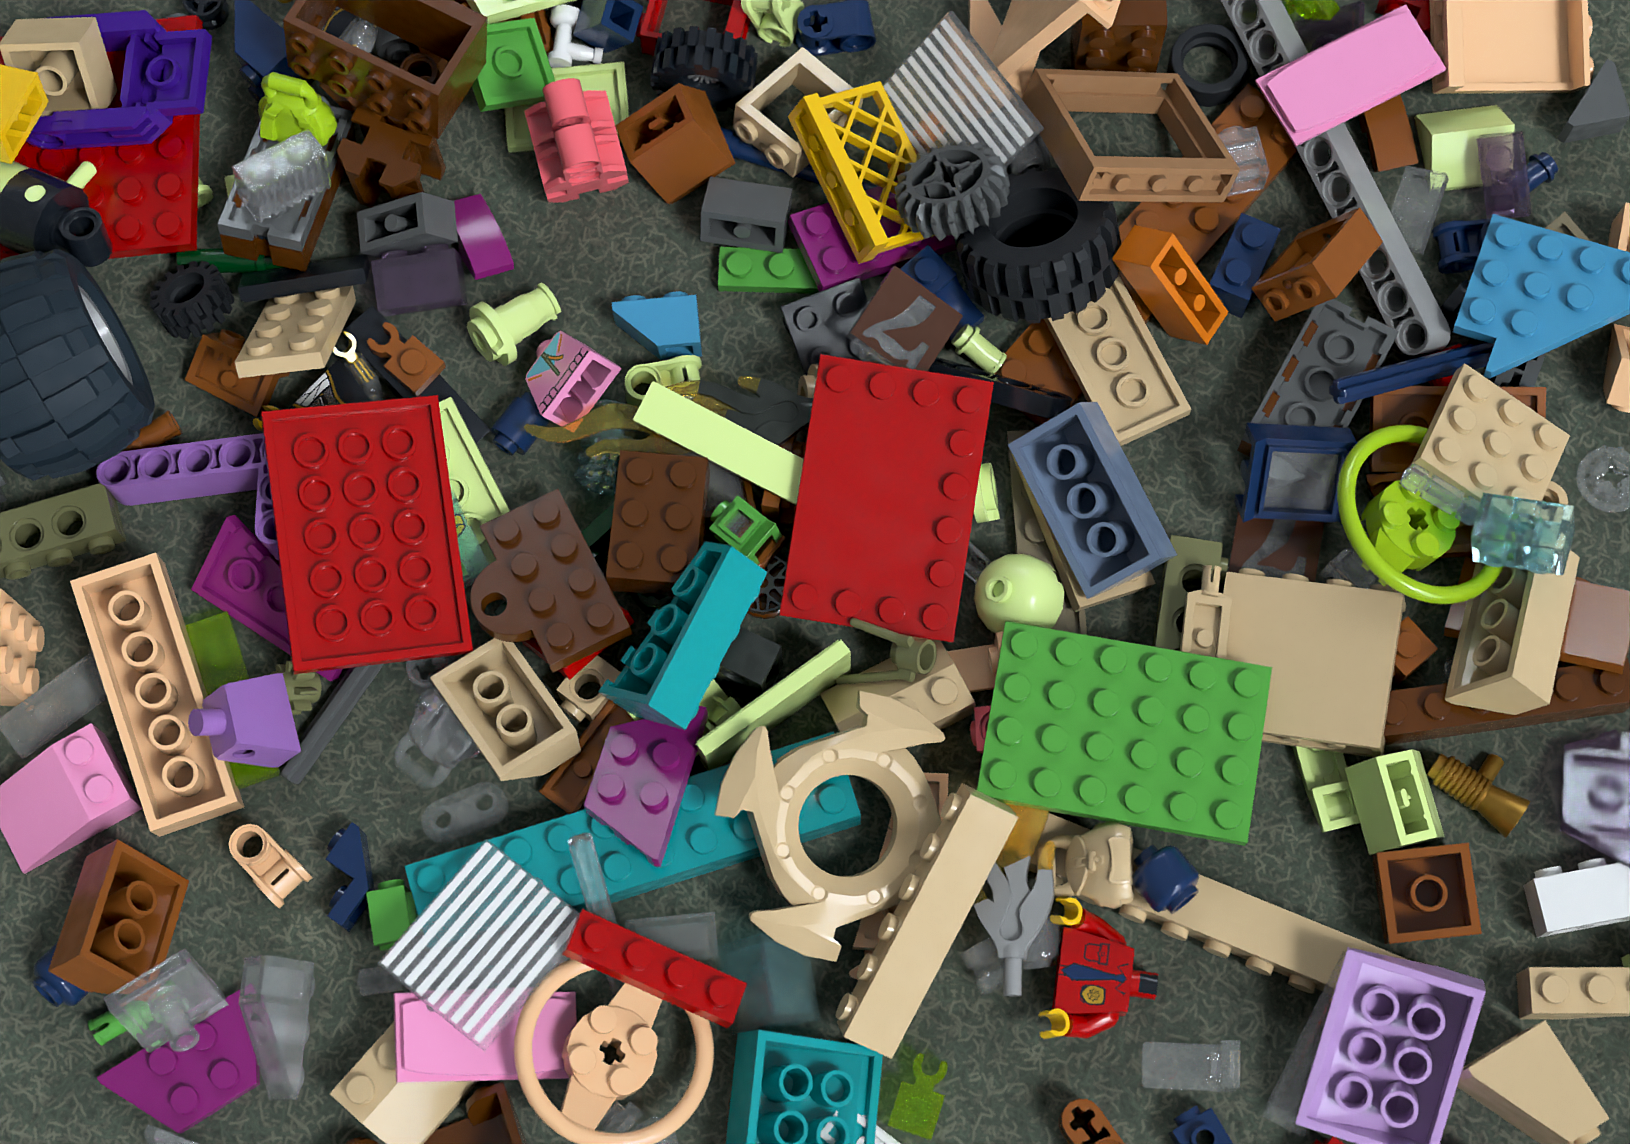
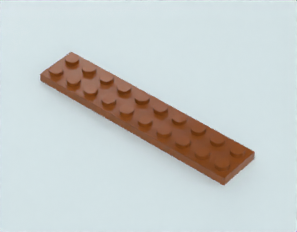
(1196, 225)

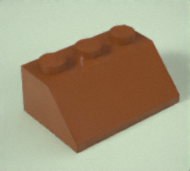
(118, 919)

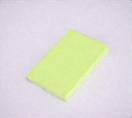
(603, 77)

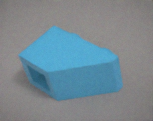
(661, 325)

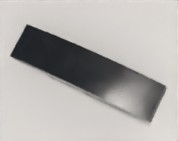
(370, 326)

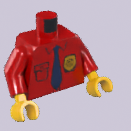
(1092, 975)

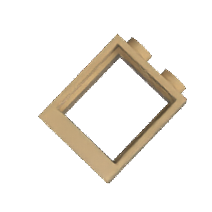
(754, 128)

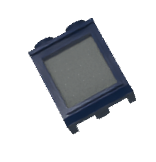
(1293, 472)

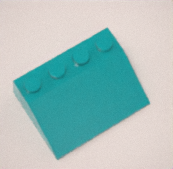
(794, 1085)

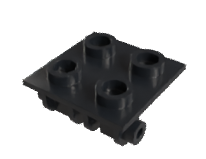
(823, 320)

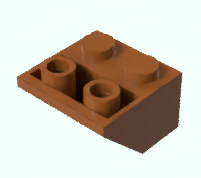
(676, 142)

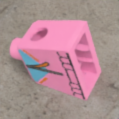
(568, 378)

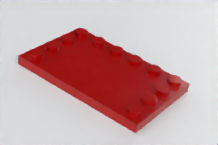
(886, 497)
(365, 534)

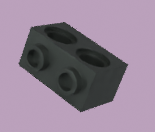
(750, 664)

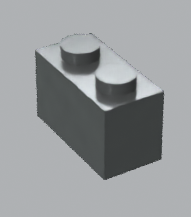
(745, 214)
(407, 225)

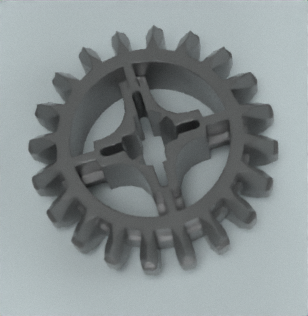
(952, 190)

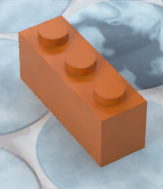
(1170, 284)

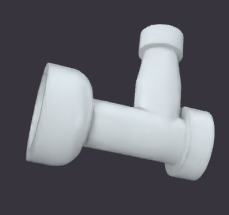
(564, 20)

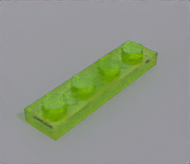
(223, 663)

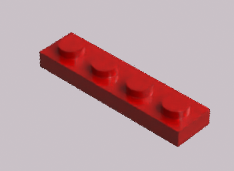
(654, 968)

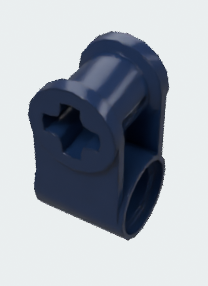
(838, 27)
(1459, 244)

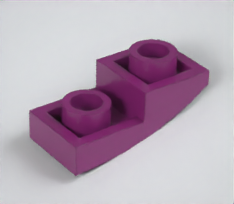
(480, 238)

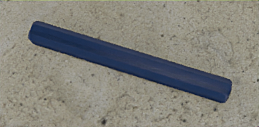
(1409, 372)

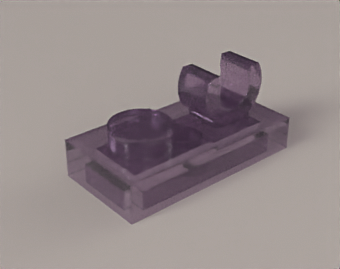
(1504, 174)

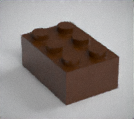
(1128, 45)
(656, 520)

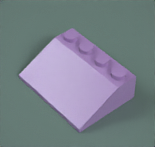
(1390, 1051)

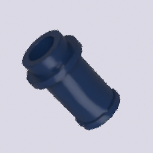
(1540, 169)

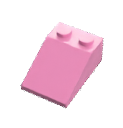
(64, 798)

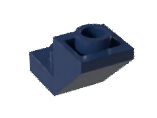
(350, 856)

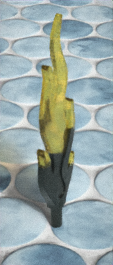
(772, 415)

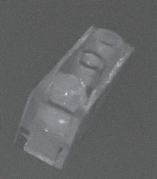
(275, 1011)

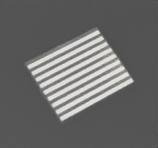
(957, 94)
(482, 945)

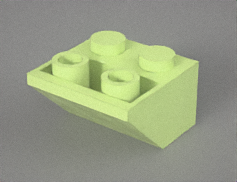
(1394, 801)

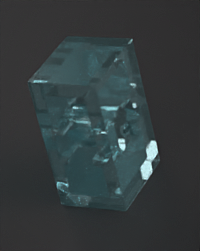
(1523, 534)

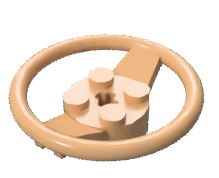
(596, 1085)

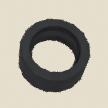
(1221, 39)

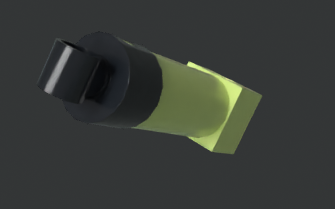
(51, 214)

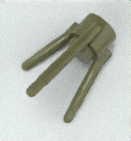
(908, 652)

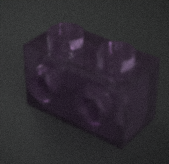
(419, 280)

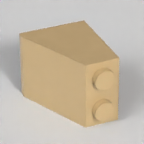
(1535, 1088)

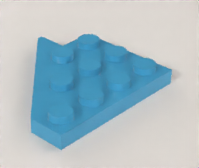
(1540, 291)

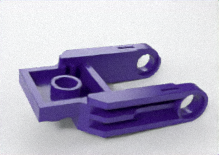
(161, 79)

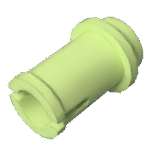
(978, 348)

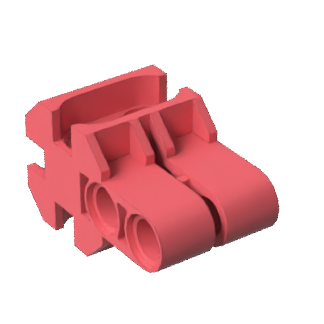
(575, 141)

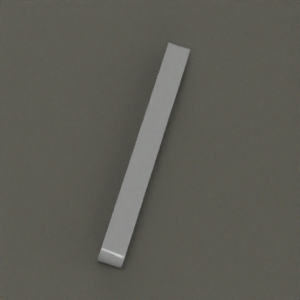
(1331, 179)

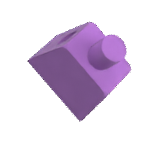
(249, 722)

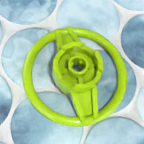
(1401, 527)

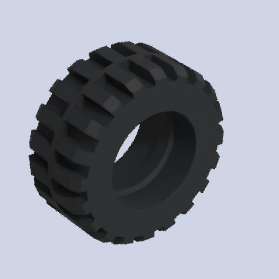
(1047, 278)

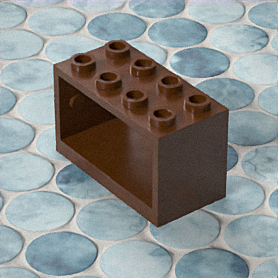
(434, 25)

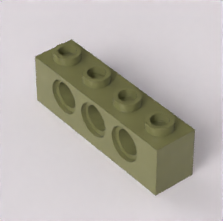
(52, 518)
(1188, 564)

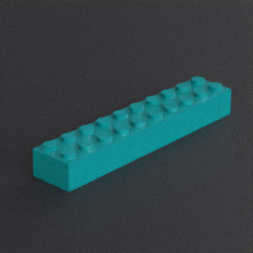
(696, 845)

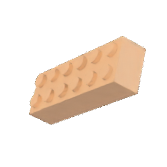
(151, 692)

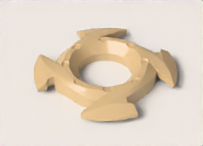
(775, 800)

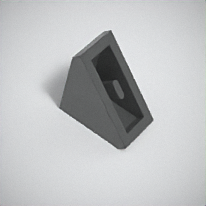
(1601, 109)

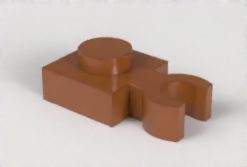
(410, 362)

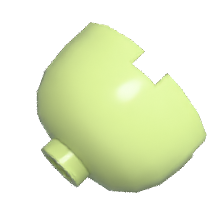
(1018, 591)

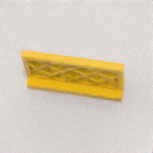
(843, 177)

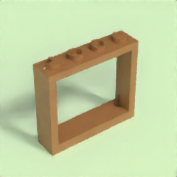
(1200, 177)

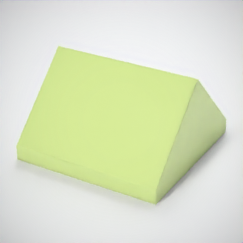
(1451, 145)

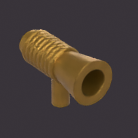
(1476, 790)

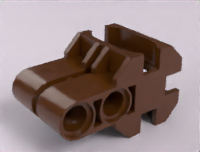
(391, 153)

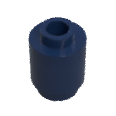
(509, 427)

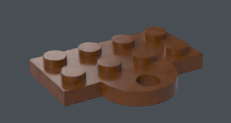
(548, 584)

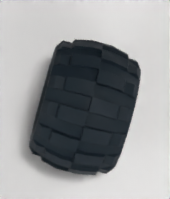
(66, 369)

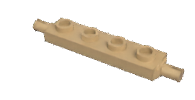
(1206, 617)

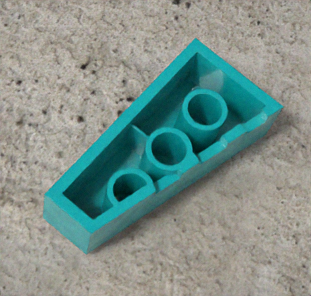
(688, 638)

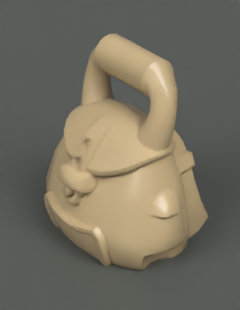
(1097, 864)

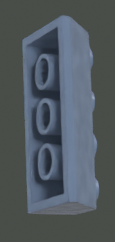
(1092, 499)

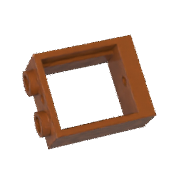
(1317, 267)

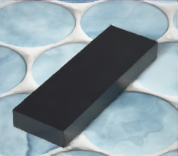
(318, 277)

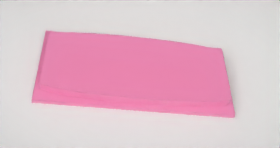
(1350, 75)
(437, 1052)

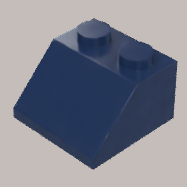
(259, 47)

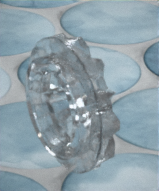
(1599, 492)

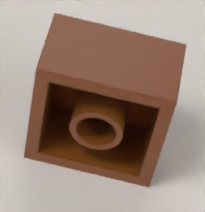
(1426, 893)

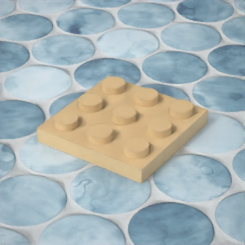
(1490, 441)

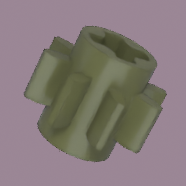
(301, 688)

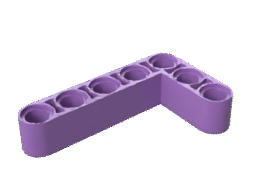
(179, 473)

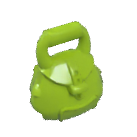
(292, 107)

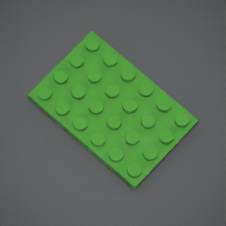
(1125, 733)

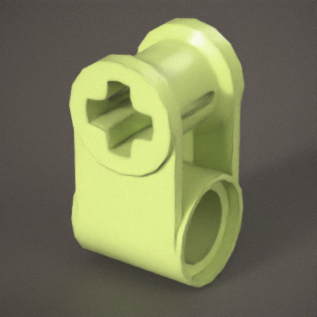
(774, 18)
(661, 372)

